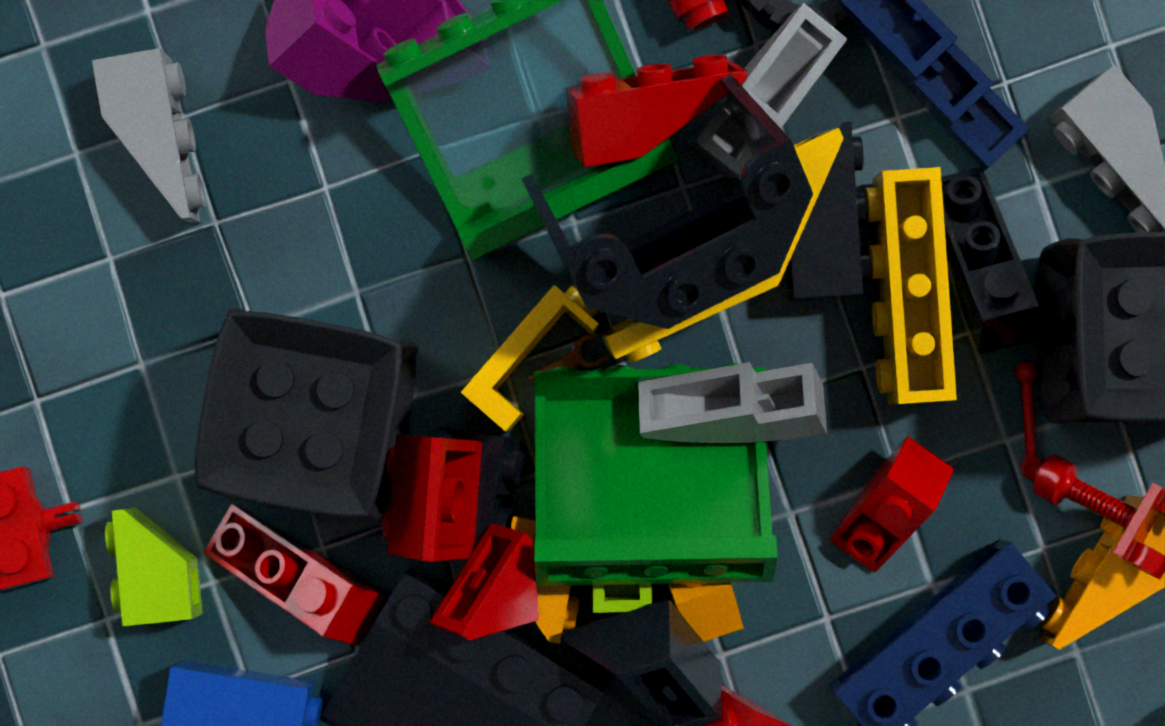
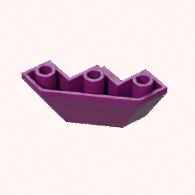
(338, 43)

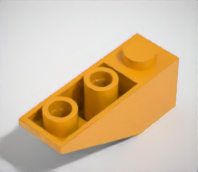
(1102, 585)

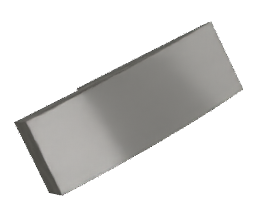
(776, 80)
(734, 405)

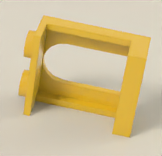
(484, 385)

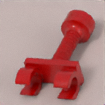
(1059, 480)

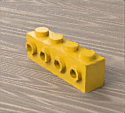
(912, 286)

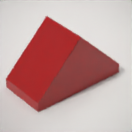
(493, 588)

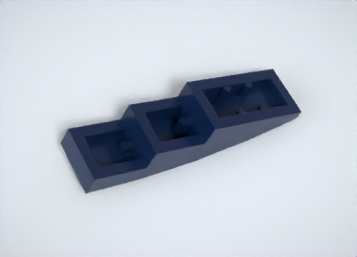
(939, 74)

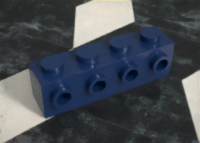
(945, 639)

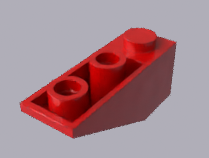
(636, 113)
(295, 577)

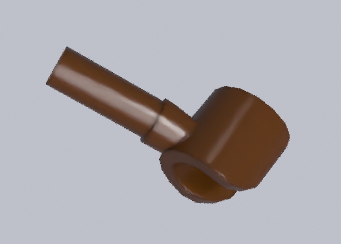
(573, 358)

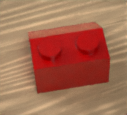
(432, 497)

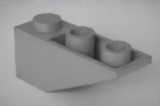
(143, 110)
(1120, 142)

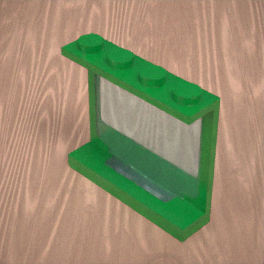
(494, 109)

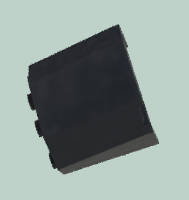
(705, 251)

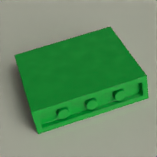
(640, 506)

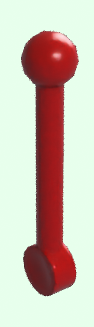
(1027, 373)

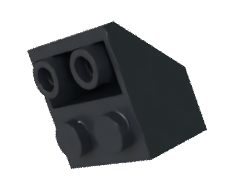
(652, 665)

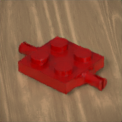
(26, 530)

